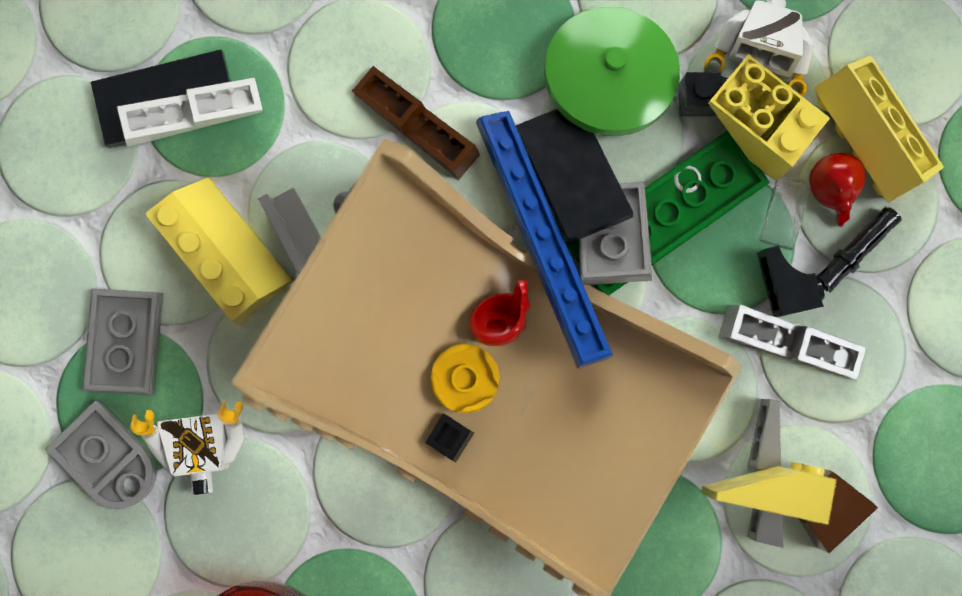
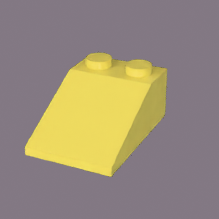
(791, 491)

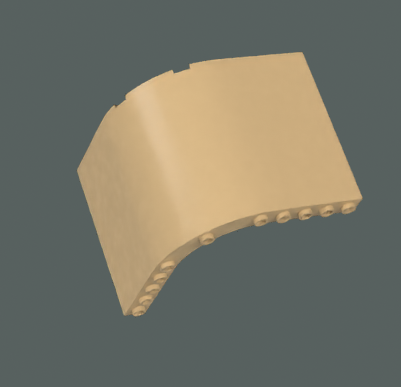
(398, 290)

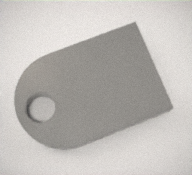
(102, 455)

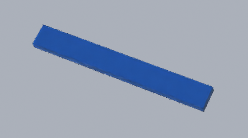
(544, 240)

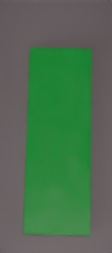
(678, 216)

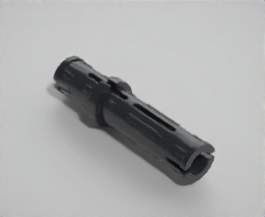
(848, 259)

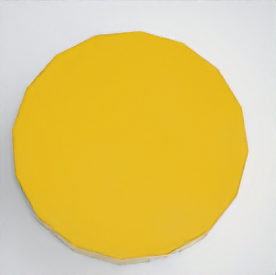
(465, 378)

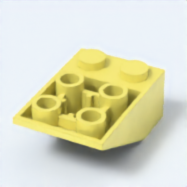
(766, 117)

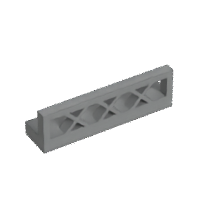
(292, 225)

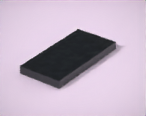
(152, 84)
(574, 175)

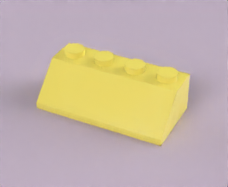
(878, 128)
(219, 248)

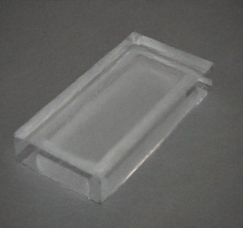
(785, 213)

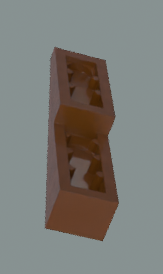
(416, 122)

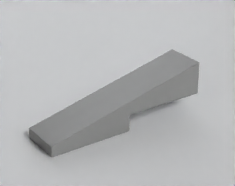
(792, 341)
(765, 454)

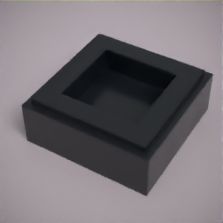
(449, 437)

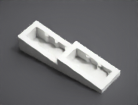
(189, 112)

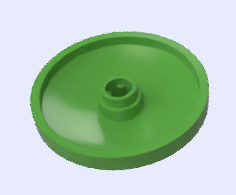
(611, 71)

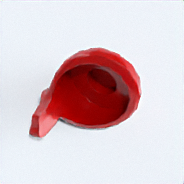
(837, 183)
(501, 316)

